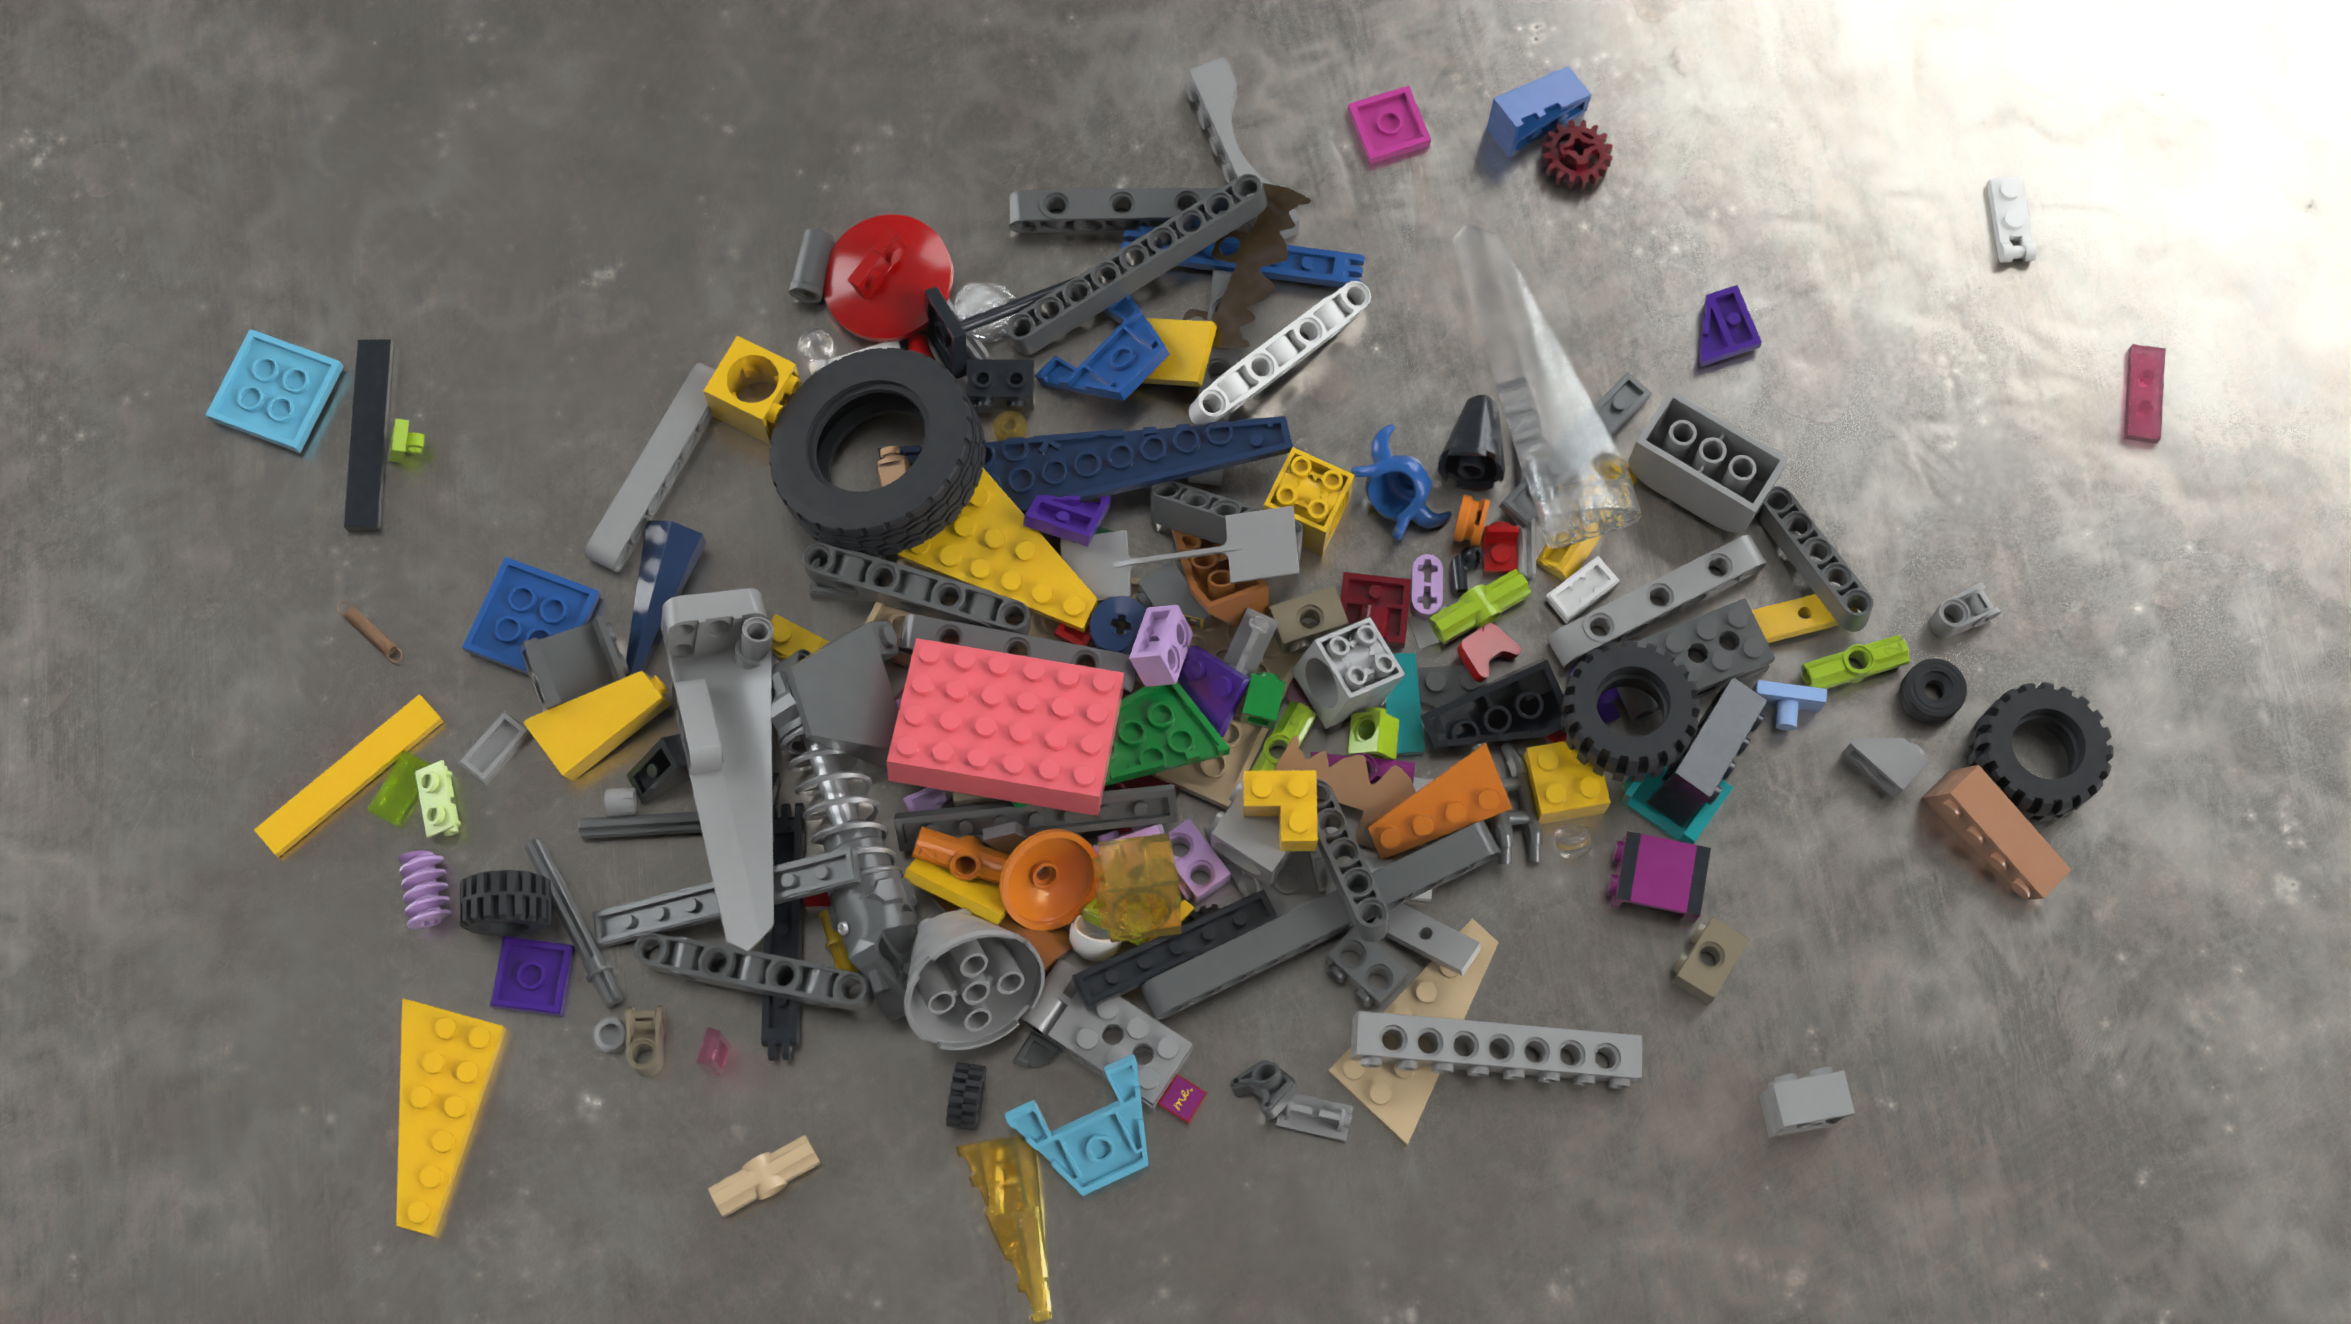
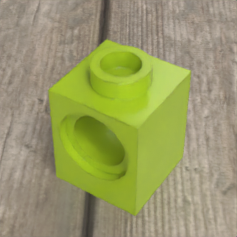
(1374, 734)

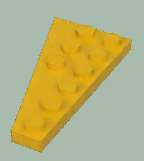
(441, 1089)

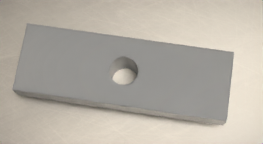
(1445, 945)

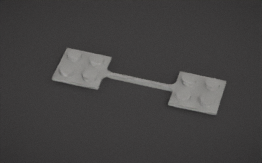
(1257, 548)

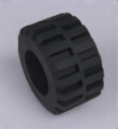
(505, 903)

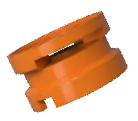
(1469, 513)

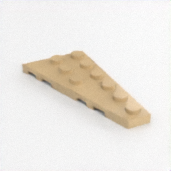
(1399, 1095)

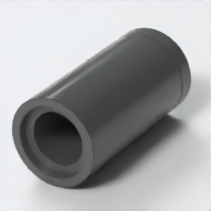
(811, 265)

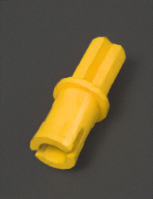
(836, 945)

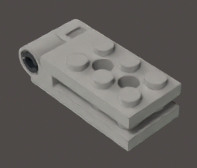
(1080, 1033)

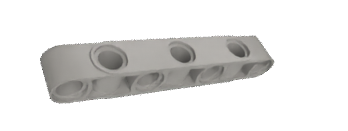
(1677, 589)

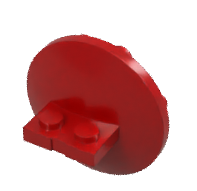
(881, 275)

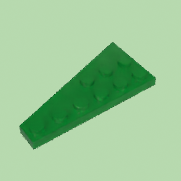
(1159, 732)

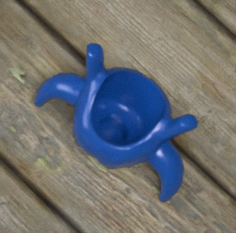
(1398, 486)

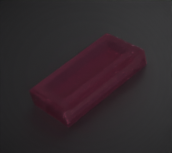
(713, 1052)

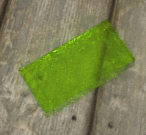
(398, 791)

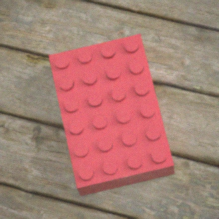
(1006, 727)

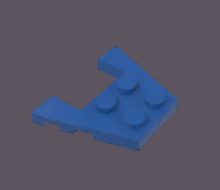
(1117, 363)

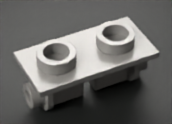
(1250, 642)
(1316, 1117)

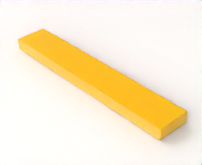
(348, 776)

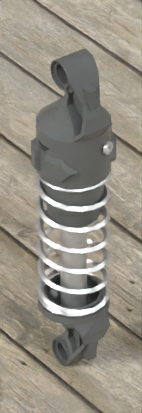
(879, 913)

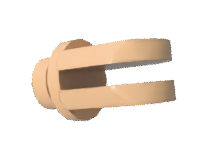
(892, 465)

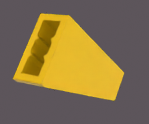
(596, 723)

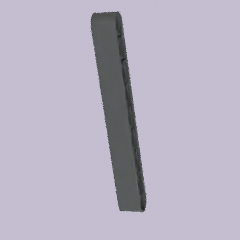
(1146, 250)

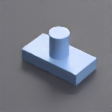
(1789, 700)

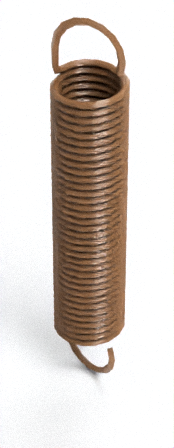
(369, 631)

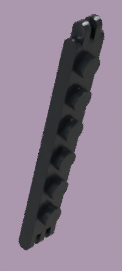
(780, 1015)

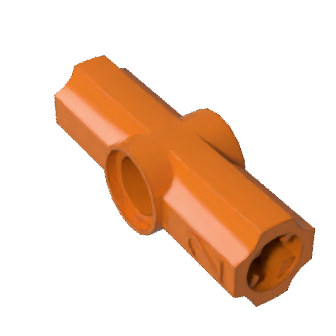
(948, 853)

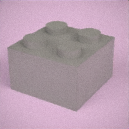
(1806, 1102)

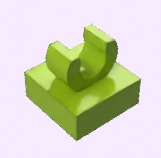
(403, 441)

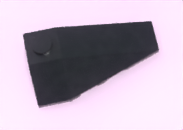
(1506, 709)

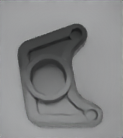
(1269, 1084)

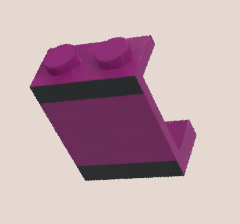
(1660, 874)

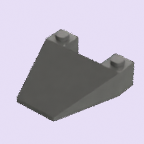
(847, 693)

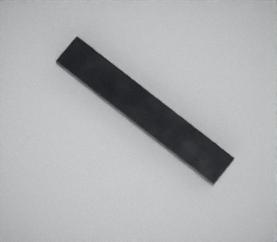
(368, 435)
(1163, 953)

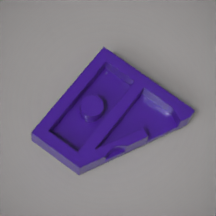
(1726, 327)

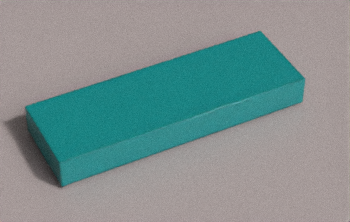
(1405, 705)

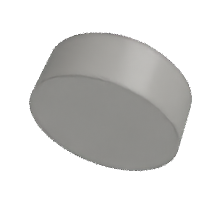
(610, 1035)

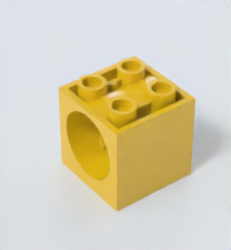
(740, 367)
(1317, 494)

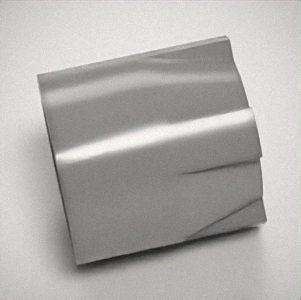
(621, 801)

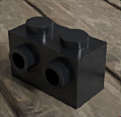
(1001, 384)

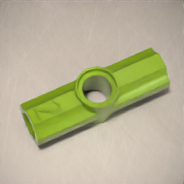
(1479, 606)
(1874, 658)
(1295, 721)

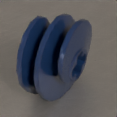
(1109, 613)

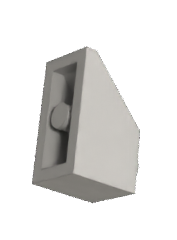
(1888, 761)

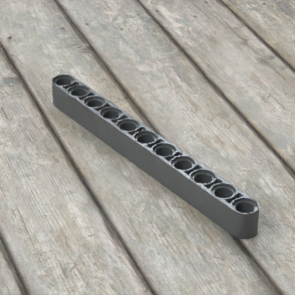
(1315, 922)

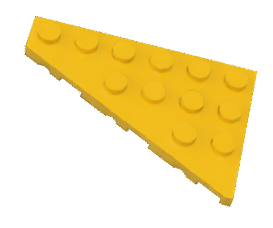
(999, 554)

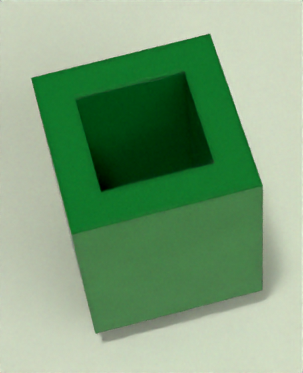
(1263, 700)

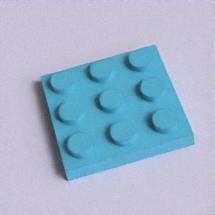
(274, 390)

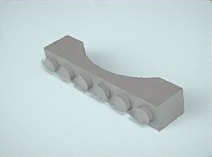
(1215, 94)

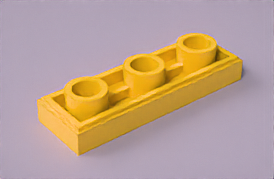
(1784, 619)

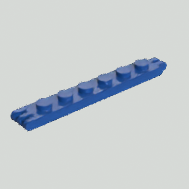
(1302, 264)

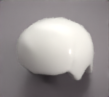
(1091, 941)

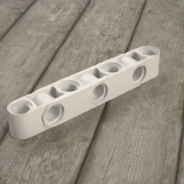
(1280, 353)

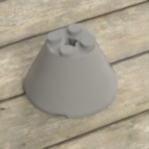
(969, 981)

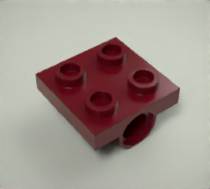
(1382, 600)

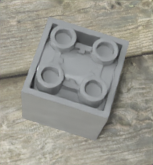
(1347, 672)
(1249, 841)

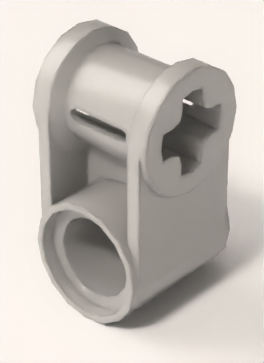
(1968, 609)

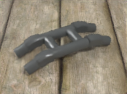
(1527, 815)

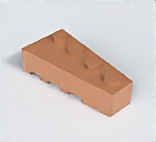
(1997, 831)

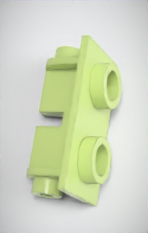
(435, 798)

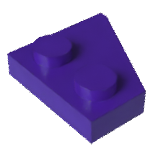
(1067, 517)
(1212, 686)

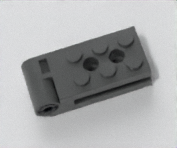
(1702, 638)

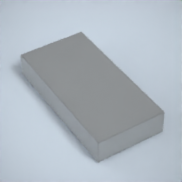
(495, 748)

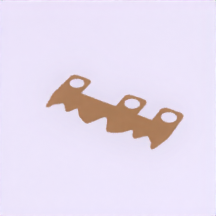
(1352, 785)

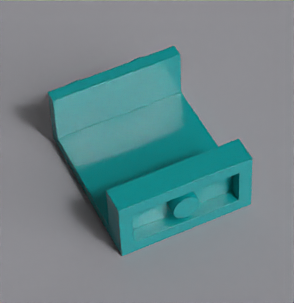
(1639, 792)

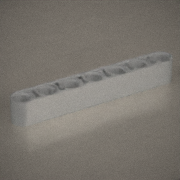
(653, 473)

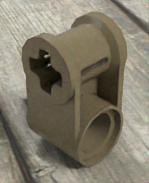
(645, 1032)

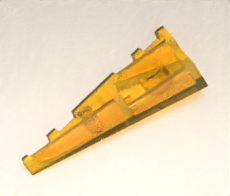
(1009, 1183)

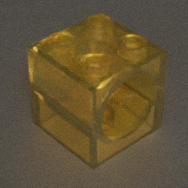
(1137, 888)

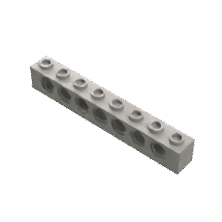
(1622, 1050)

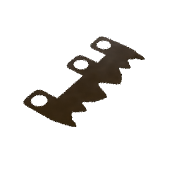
(1256, 250)

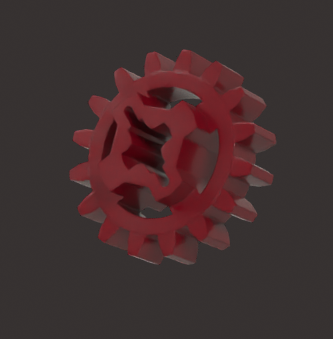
(1581, 149)

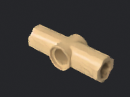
(764, 1176)

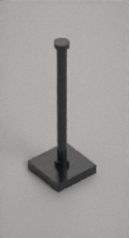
(949, 334)

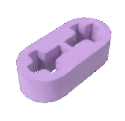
(1434, 588)

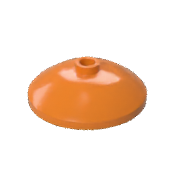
(1057, 893)

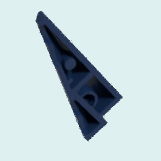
(664, 568)

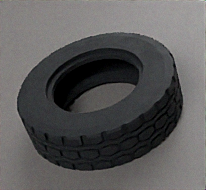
(841, 399)

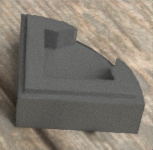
(1036, 1052)

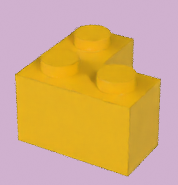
(1289, 796)

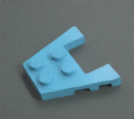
(1098, 1145)

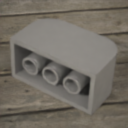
(1705, 463)

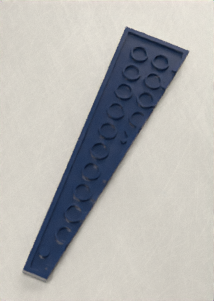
(1122, 460)

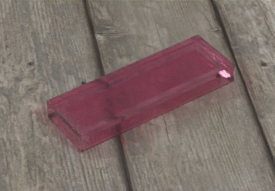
(2144, 393)

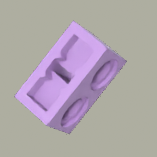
(1161, 645)
(1199, 858)

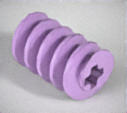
(423, 889)

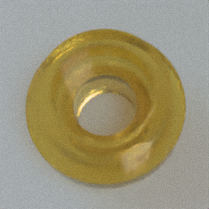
(1009, 416)

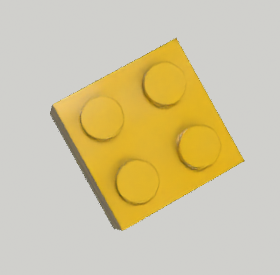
(1563, 785)

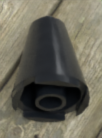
(1475, 447)

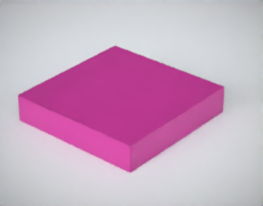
(1389, 124)

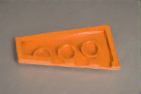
(1450, 802)

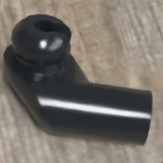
(1461, 566)

